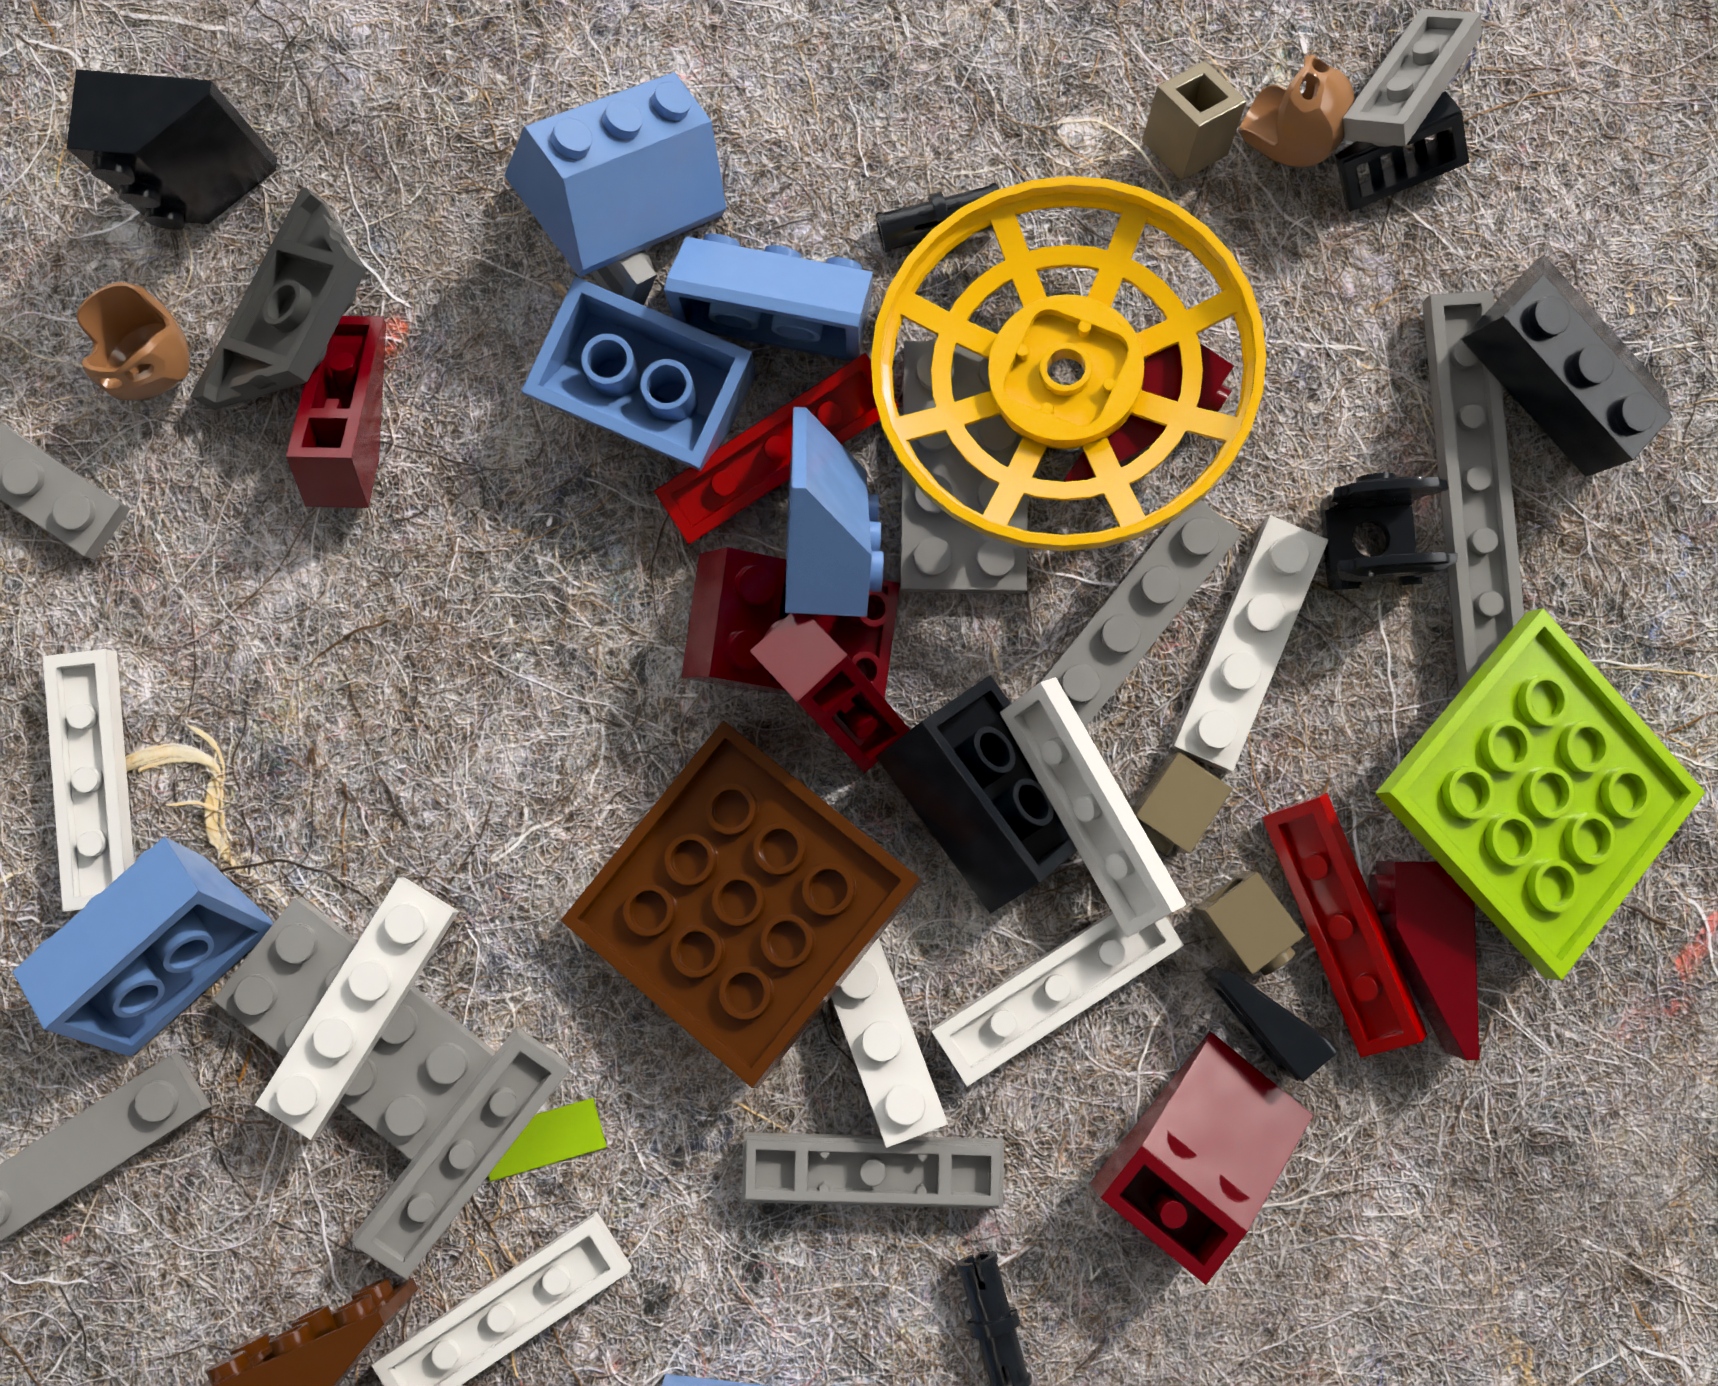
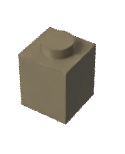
(1193, 120)
(1179, 804)
(1250, 924)

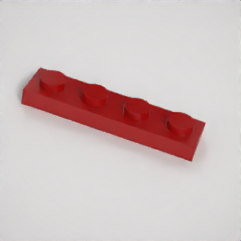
(762, 454)
(1344, 926)

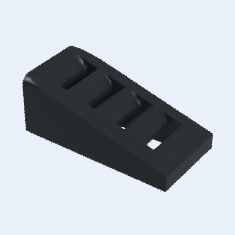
(1427, 160)
(1284, 1037)

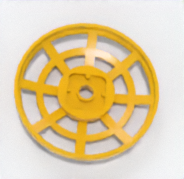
(1075, 330)

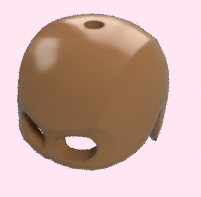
(1298, 126)
(135, 342)

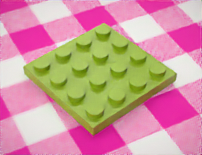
(1542, 794)

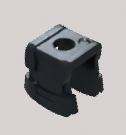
(1387, 504)

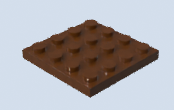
(741, 903)

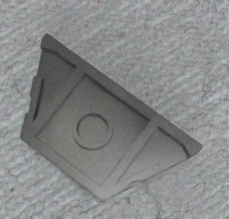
(287, 309)

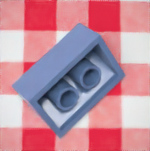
(620, 172)
(770, 296)
(640, 374)
(830, 526)
(141, 950)

